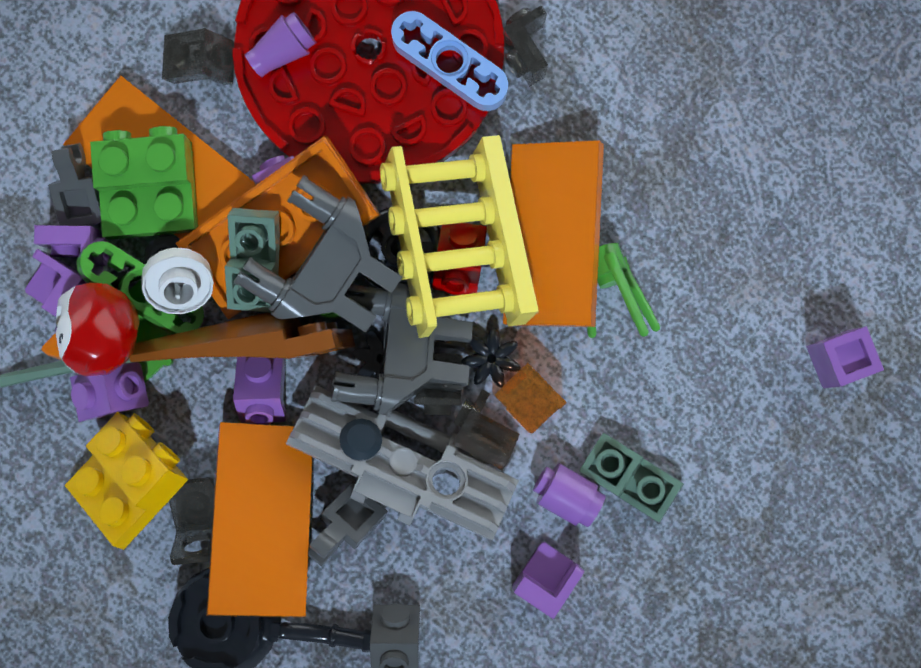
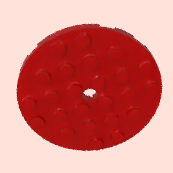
(363, 101)

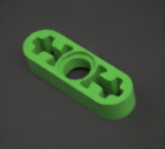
(116, 260)

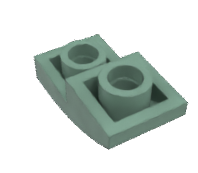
(254, 235)
(631, 477)

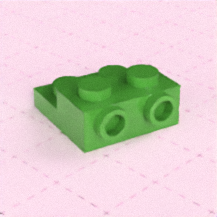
(145, 183)

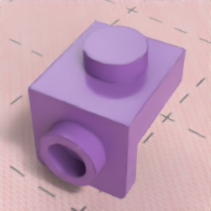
(259, 390)
(110, 393)

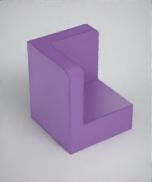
(51, 281)
(845, 358)
(547, 579)

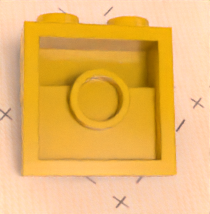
(125, 478)

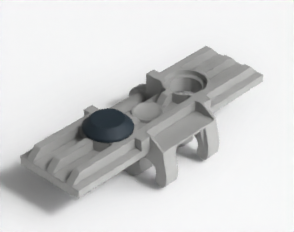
(395, 475)

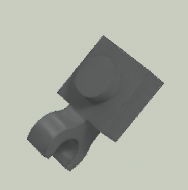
(74, 194)
(346, 522)

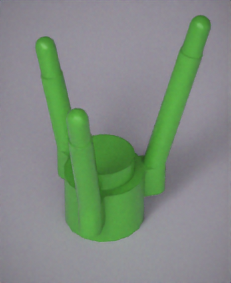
(615, 270)

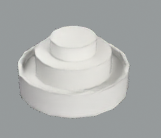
(177, 281)

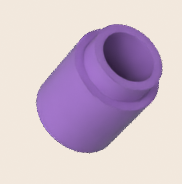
(568, 495)

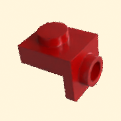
(455, 237)

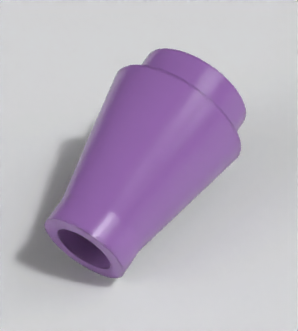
(281, 44)

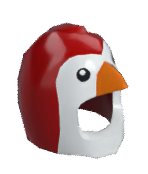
(94, 329)

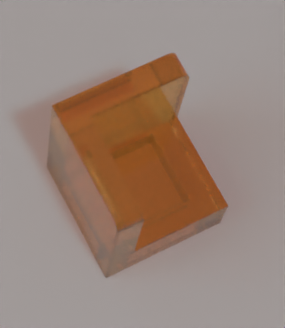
(529, 398)

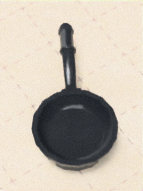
(240, 640)

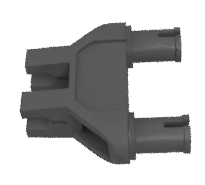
(328, 268)
(406, 358)

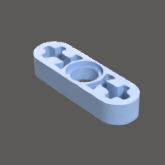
(415, 51)

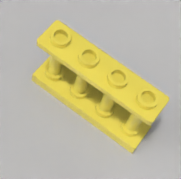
(494, 209)

